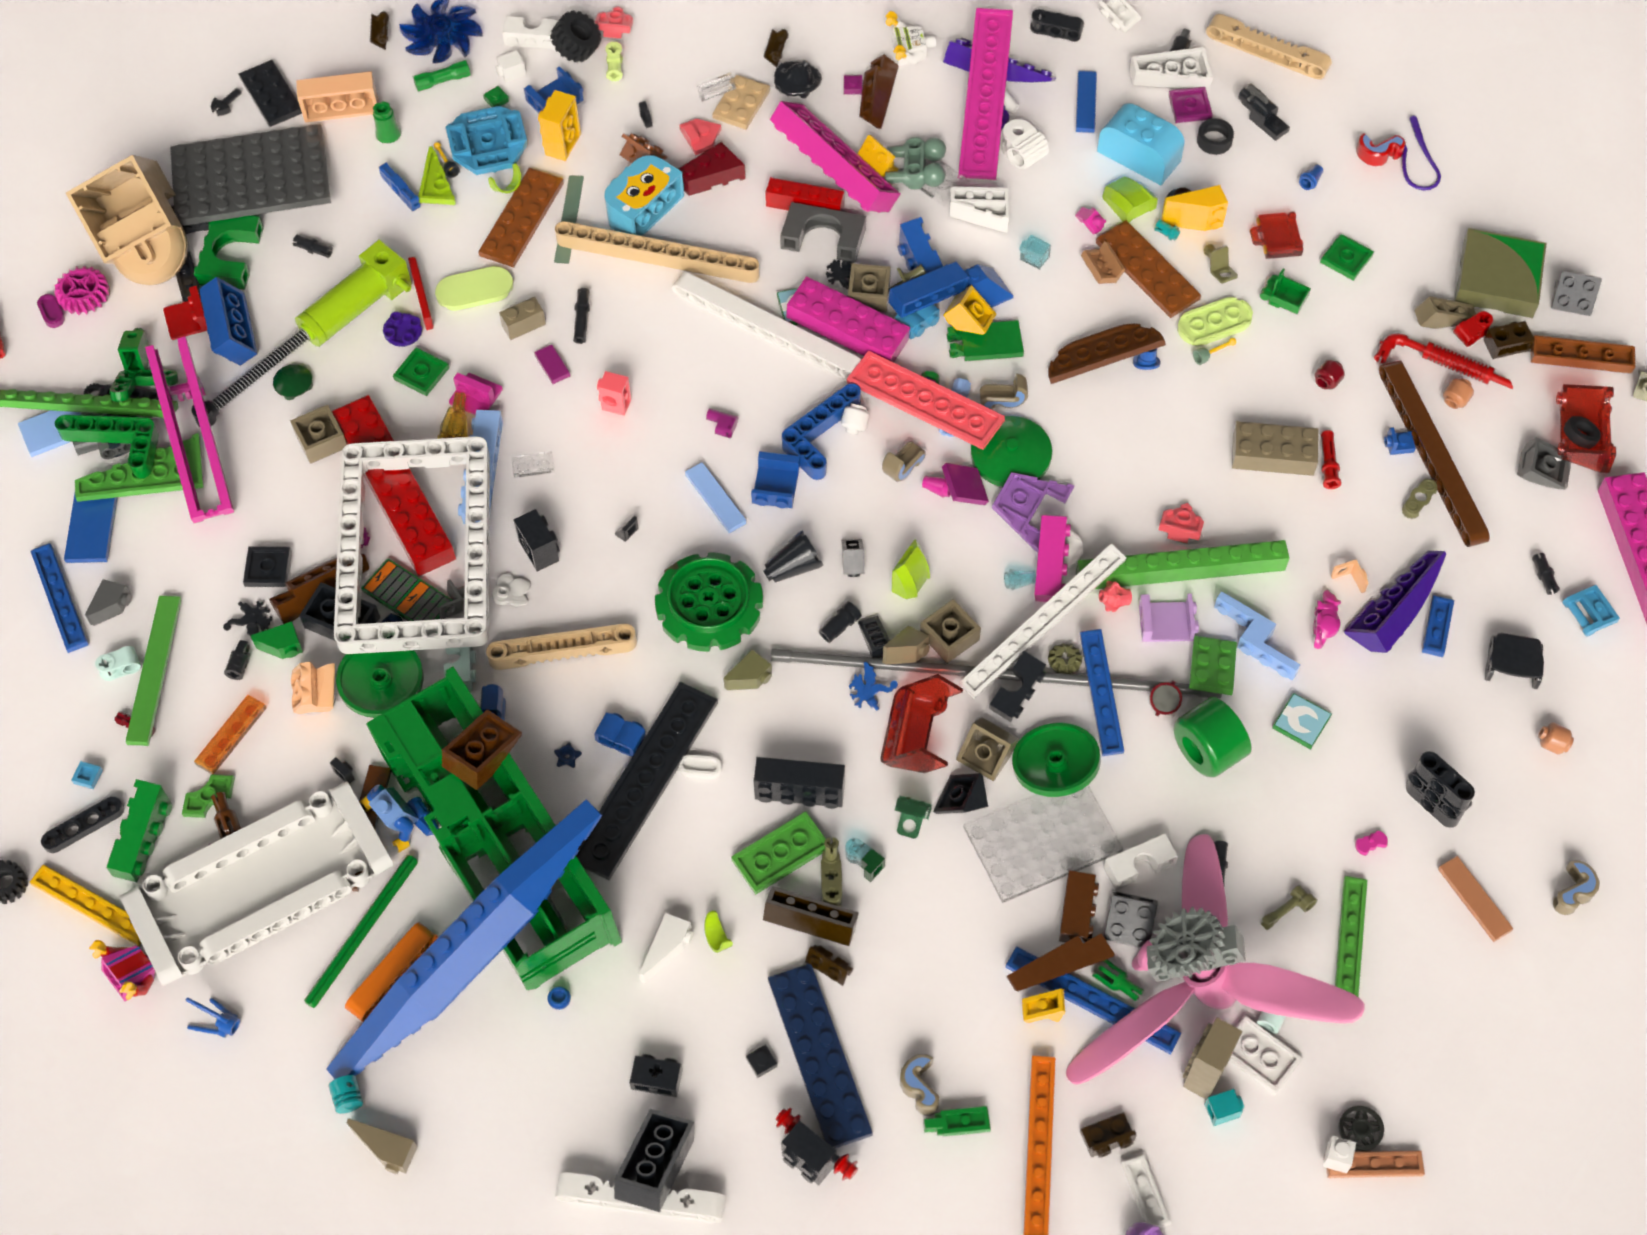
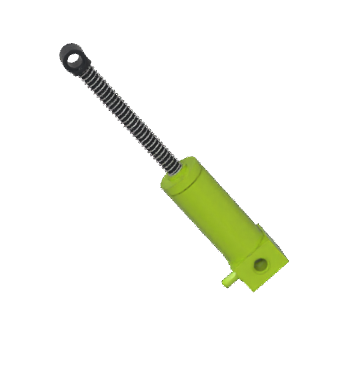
(380, 274)

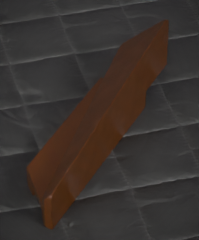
(301, 588)

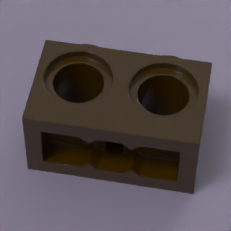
(1508, 339)

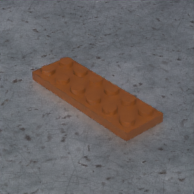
(521, 217)
(1150, 269)

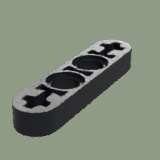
(83, 827)

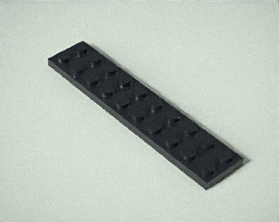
(645, 779)

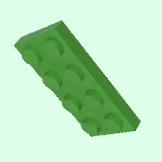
(780, 853)

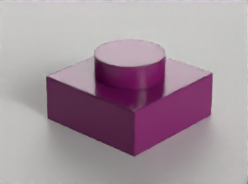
(852, 84)

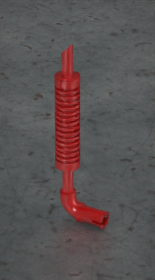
(1442, 356)

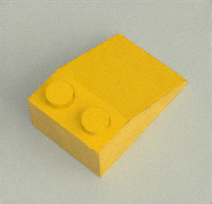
(1196, 209)

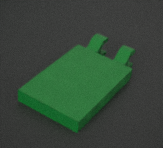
(999, 342)

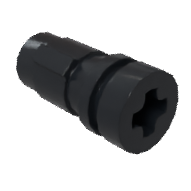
(838, 623)

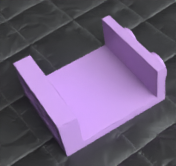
(1167, 620)

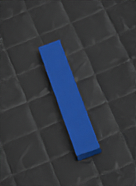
(59, 598)
(1101, 692)

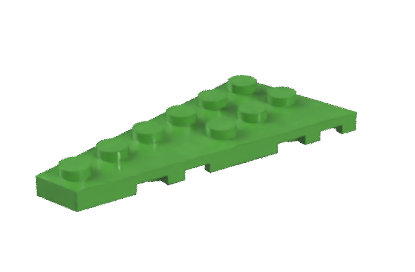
(121, 481)

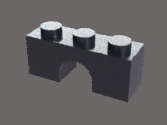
(1009, 703)

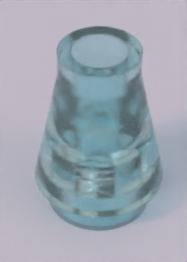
(1016, 578)

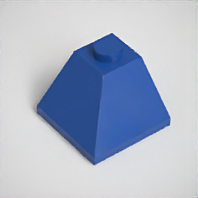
(988, 285)

